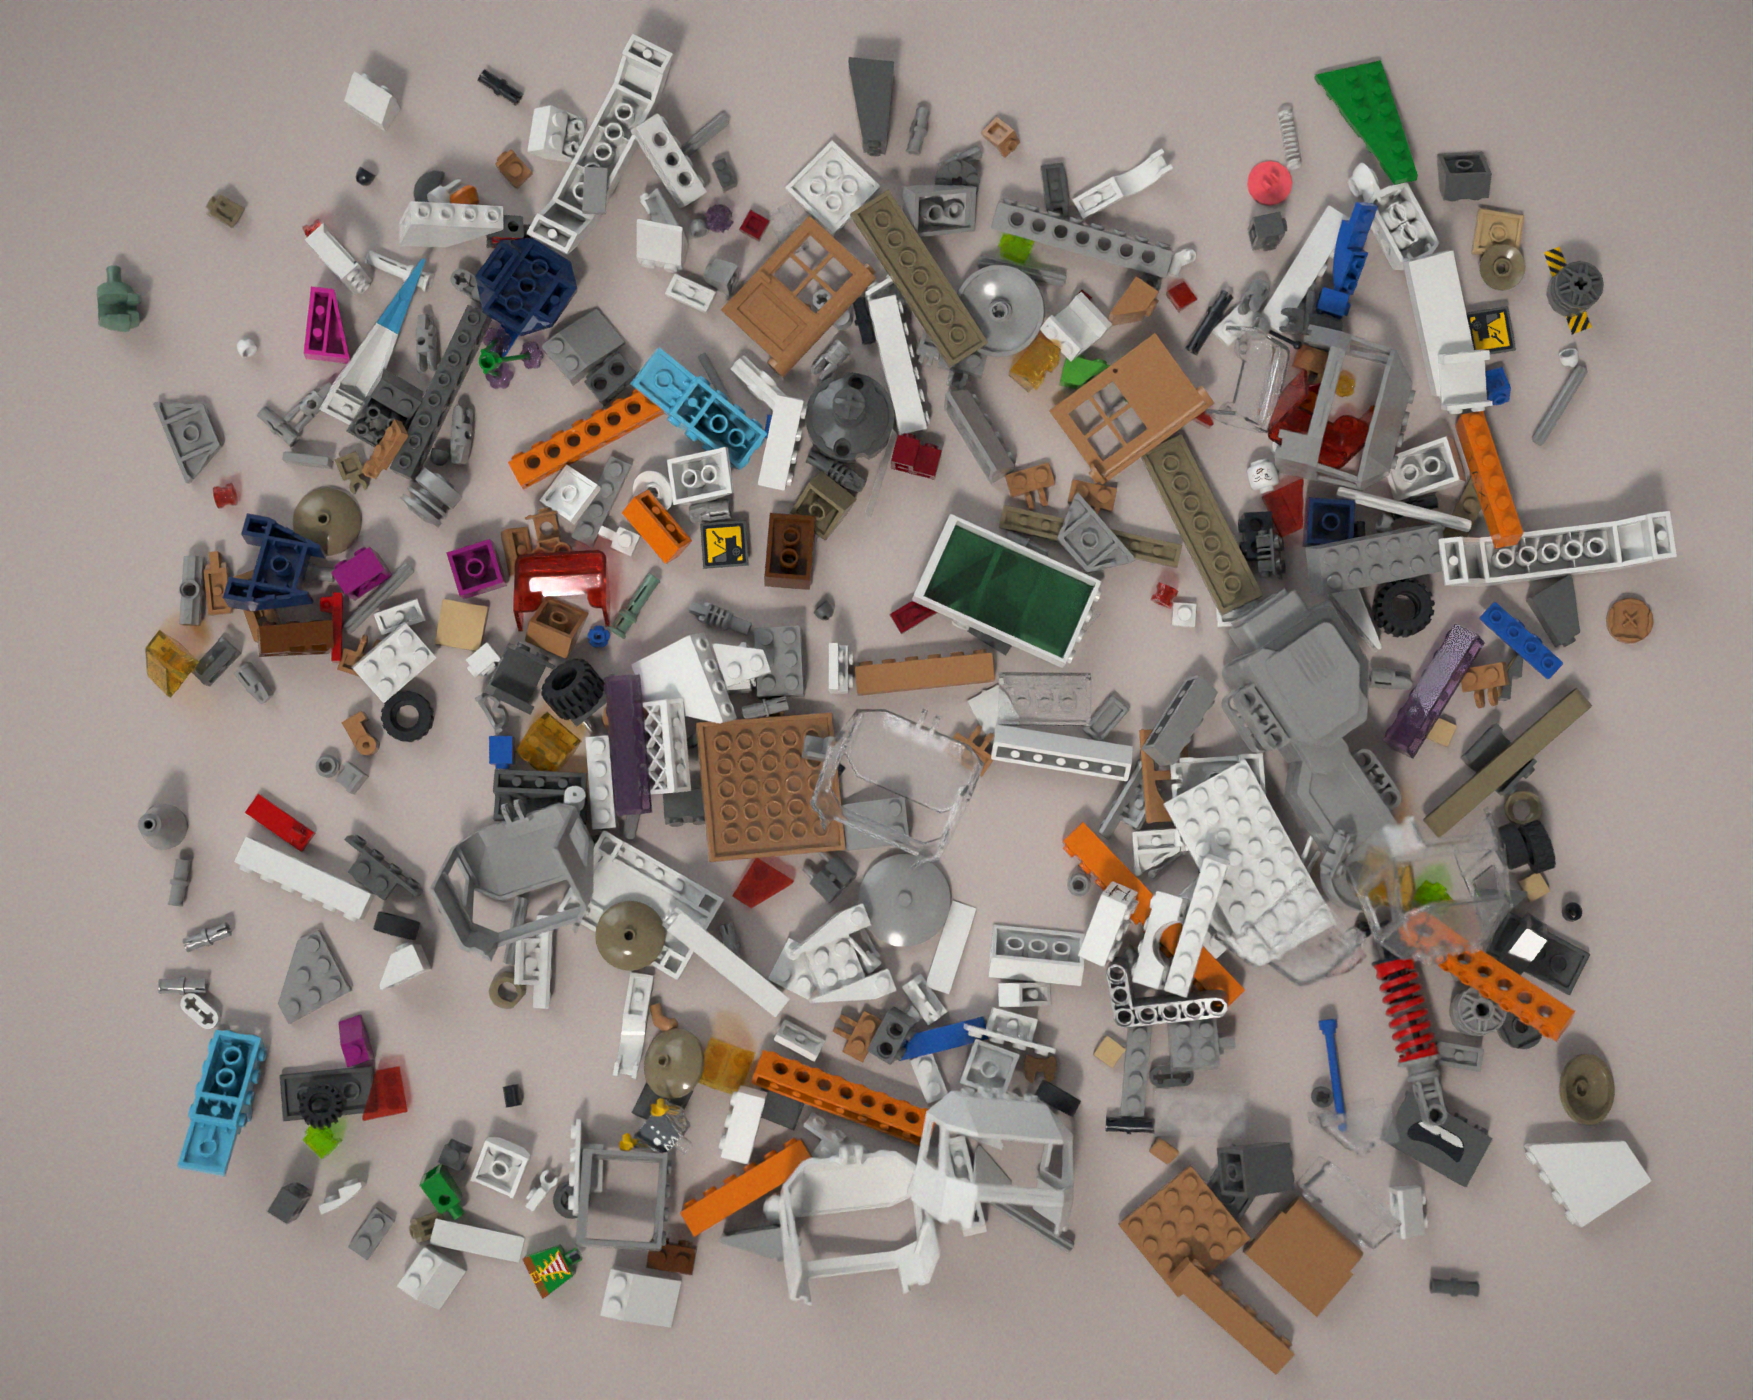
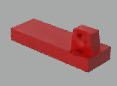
(334, 606)
(280, 822)

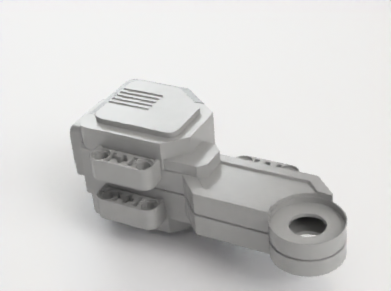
(1300, 693)

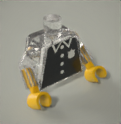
(661, 1130)

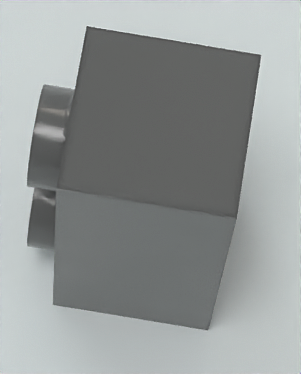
(724, 174)

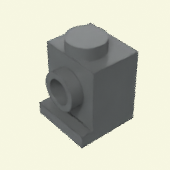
(455, 1155)

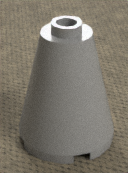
(163, 826)

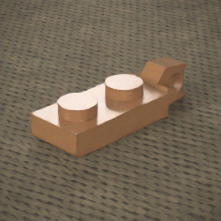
(386, 450)
(216, 578)

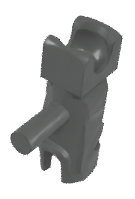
(1301, 319)

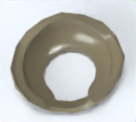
(1534, 804)
(493, 990)

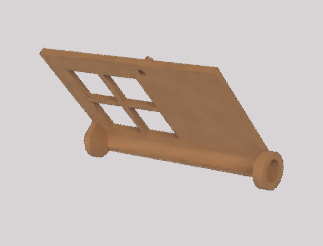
(778, 317)
(1154, 390)

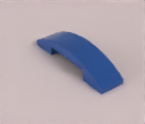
(942, 1038)

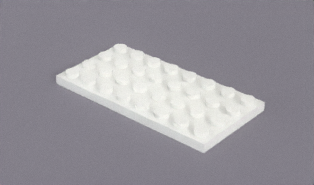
(1236, 822)

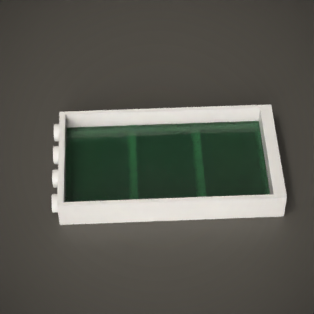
(1007, 591)

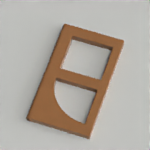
(1154, 803)

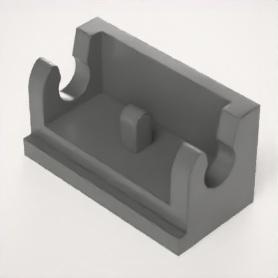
(216, 661)

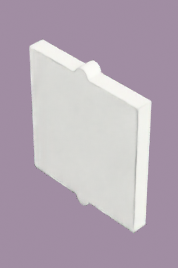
(986, 709)

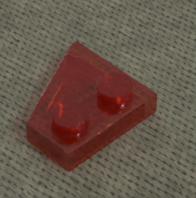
(1286, 507)
(760, 884)
(385, 1095)

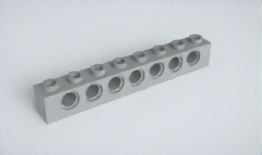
(1158, 266)

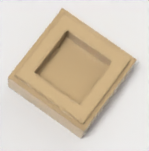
(1442, 732)
(1534, 885)
(1109, 1051)

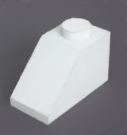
(1024, 994)

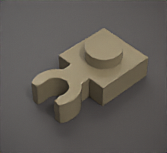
(351, 468)

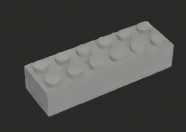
(1374, 559)

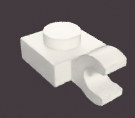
(622, 540)
(537, 1195)

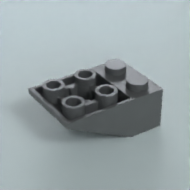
(386, 400)

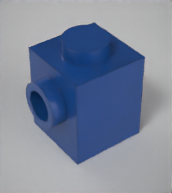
(1333, 303)
(502, 751)

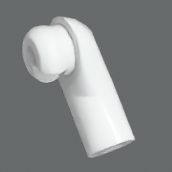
(1180, 259)

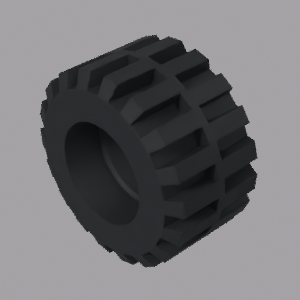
(1420, 598)
(572, 689)

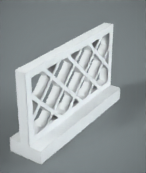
(673, 746)

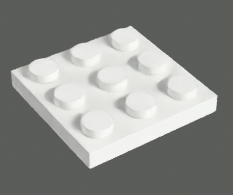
(832, 187)

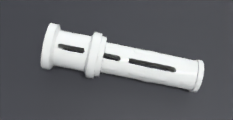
(395, 268)

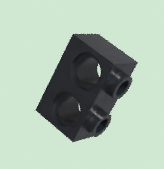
(1249, 534)

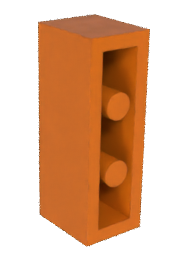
(656, 526)

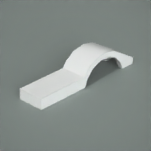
(1122, 185)
(634, 1024)

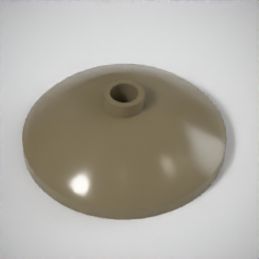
(342, 521)
(646, 941)
(682, 1065)
(1586, 1089)

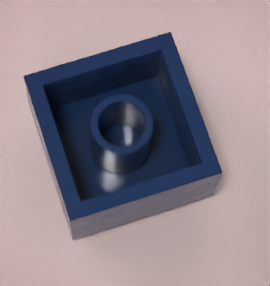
(1328, 521)

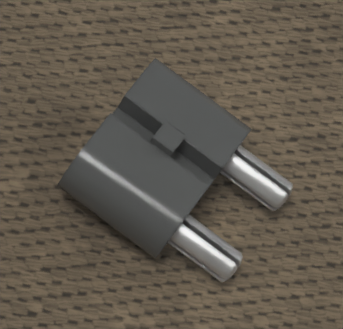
(832, 878)

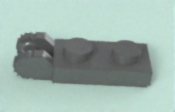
(1055, 188)

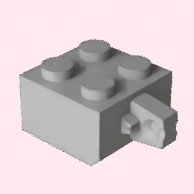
(1196, 1045)

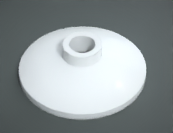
(649, 481)

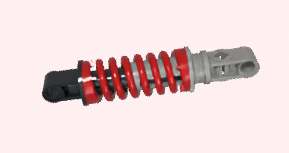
(1417, 1051)

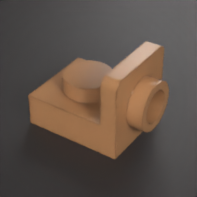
(1001, 136)
(513, 168)

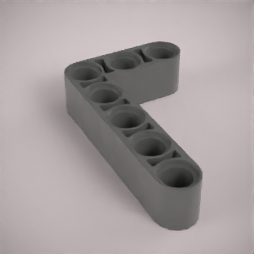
(1158, 1003)

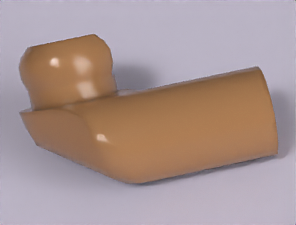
(660, 1020)

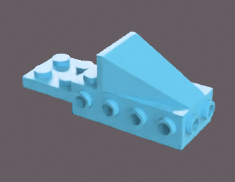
(699, 408)
(222, 1101)

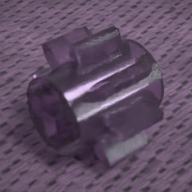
(719, 218)

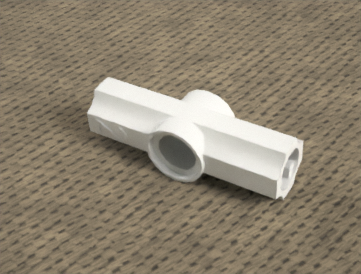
(757, 382)

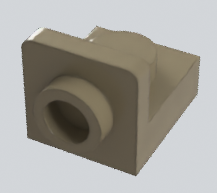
(224, 210)
(422, 1227)

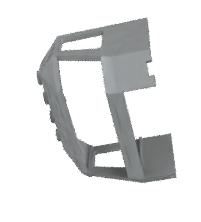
(1301, 452)
(513, 860)

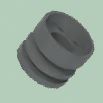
(1566, 297)

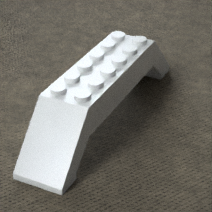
(607, 143)
(1558, 552)

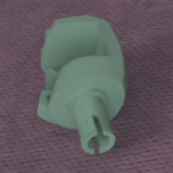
(117, 303)

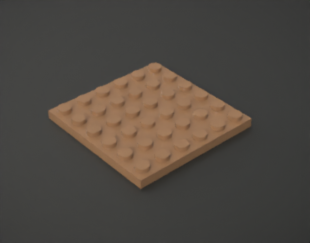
(762, 788)

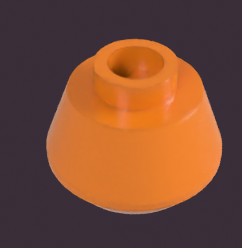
(465, 195)

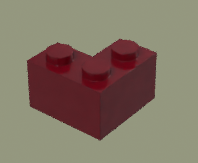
(915, 458)

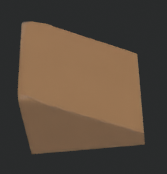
(1163, 1151)

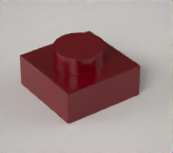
(754, 225)

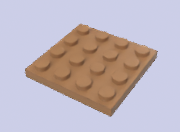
(1183, 1222)

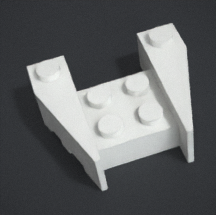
(836, 963)

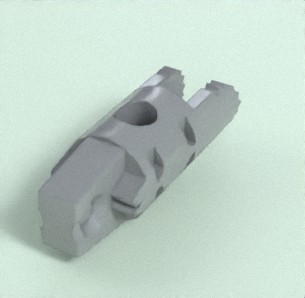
(426, 344)
(317, 395)
(461, 434)

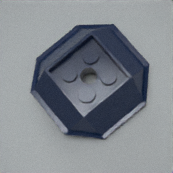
(521, 265)

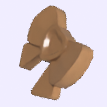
(1033, 1064)

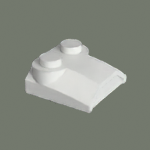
(501, 1165)

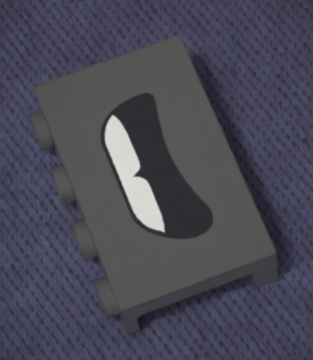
(1448, 1149)

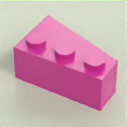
(324, 328)

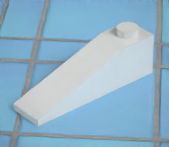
(1354, 610)
(961, 1168)

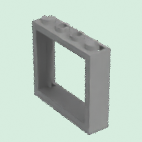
(663, 1192)

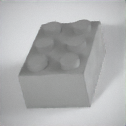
(784, 657)

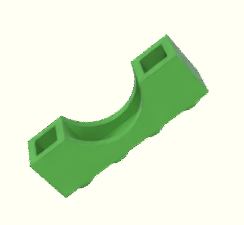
(1081, 371)

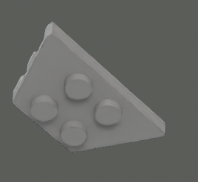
(189, 436)
(1090, 539)

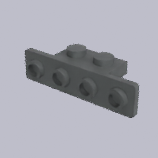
(377, 873)

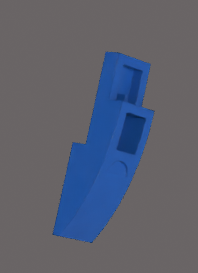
(1349, 252)

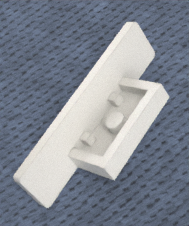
(534, 966)
(1010, 1027)
(831, 1138)
(576, 1157)

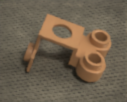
(550, 542)

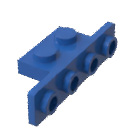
(1521, 640)

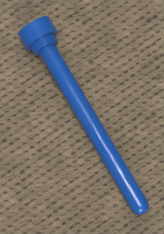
(1329, 1028)

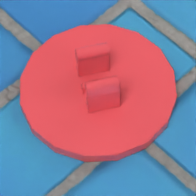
(1269, 183)

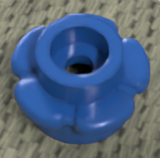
(598, 630)

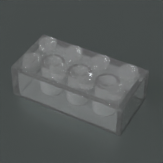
(1200, 1113)

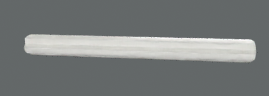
(1404, 509)

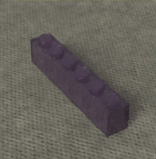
(1433, 691)
(628, 745)

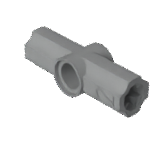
(192, 575)

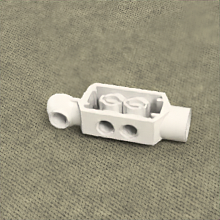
(1399, 220)

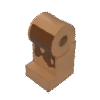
(360, 735)

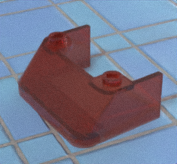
(1341, 438)
(560, 575)

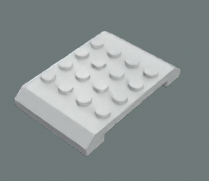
(635, 876)

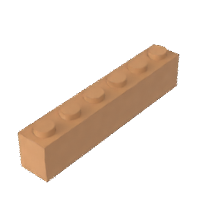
(925, 673)
(1231, 1315)

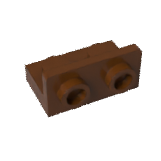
(673, 1257)

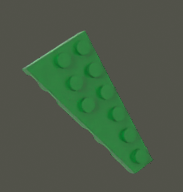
(1370, 111)

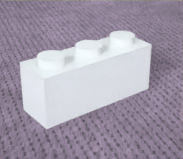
(742, 1124)

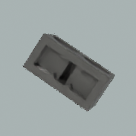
(615, 383)
(889, 1033)
(289, 1202)

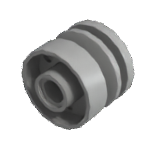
(433, 494)
(1466, 1019)

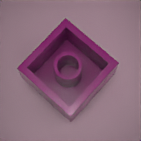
(476, 569)
(361, 573)

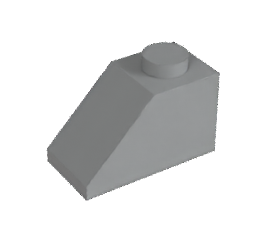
(722, 275)

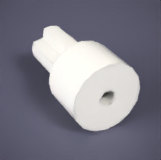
(443, 194)
(575, 797)

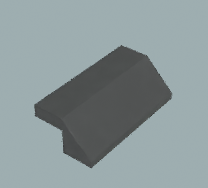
(535, 789)

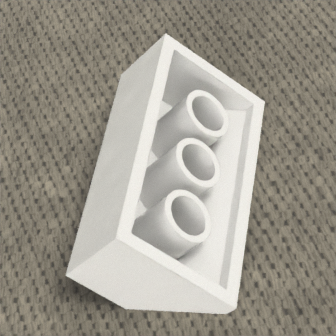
(1036, 955)

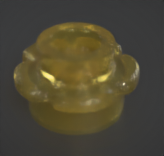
(1349, 390)

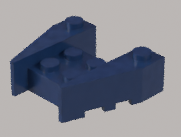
(278, 568)

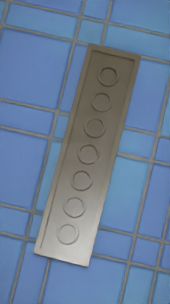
(919, 278)
(1201, 525)

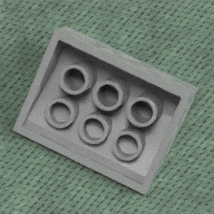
(978, 434)

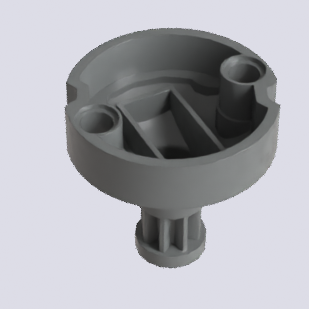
(849, 418)

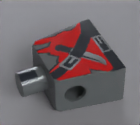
(510, 223)

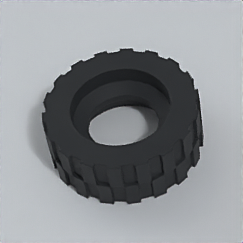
(424, 721)
(1538, 846)

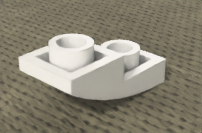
(346, 1193)

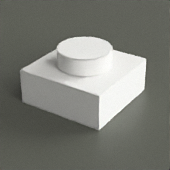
(1183, 615)

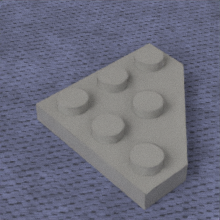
(311, 978)

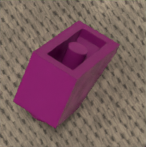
(355, 1041)

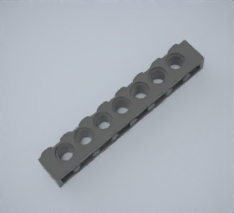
(441, 393)

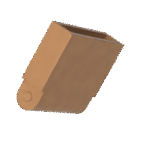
(1305, 1254)

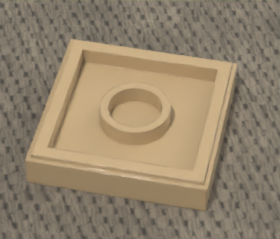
(1496, 229)
(461, 625)

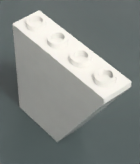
(447, 223)
(689, 673)
(1587, 1175)

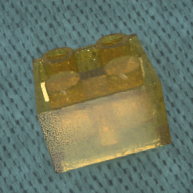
(1035, 363)
(168, 662)
(548, 744)
(725, 1065)

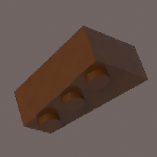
(295, 638)

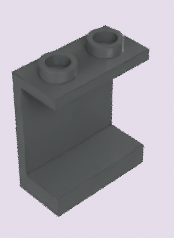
(517, 676)
(1488, 747)

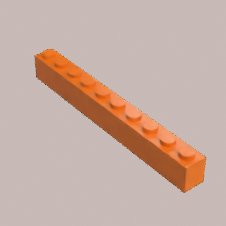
(1106, 867)

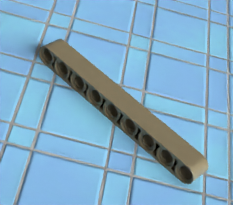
(1507, 762)

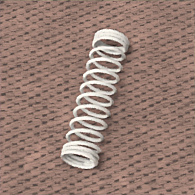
(1285, 115)

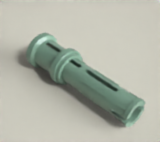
(628, 615)

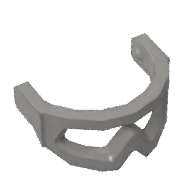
(497, 727)

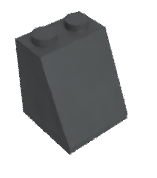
(1255, 1169)

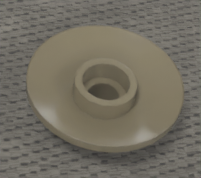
(1513, 267)

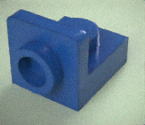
(1497, 386)

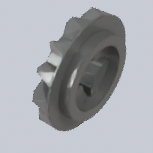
(560, 1198)

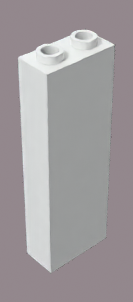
(1437, 310)
(724, 961)

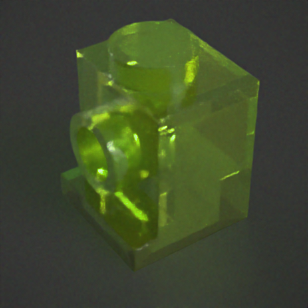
(1015, 248)
(321, 1141)

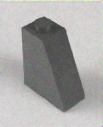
(1557, 611)
(1524, 944)

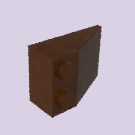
(789, 551)

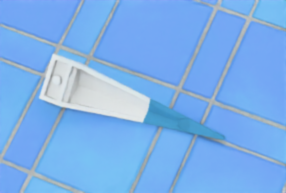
(371, 356)

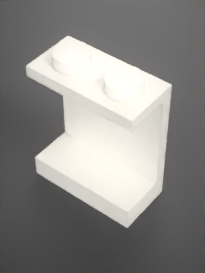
(1076, 327)
(1463, 381)

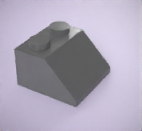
(1463, 176)

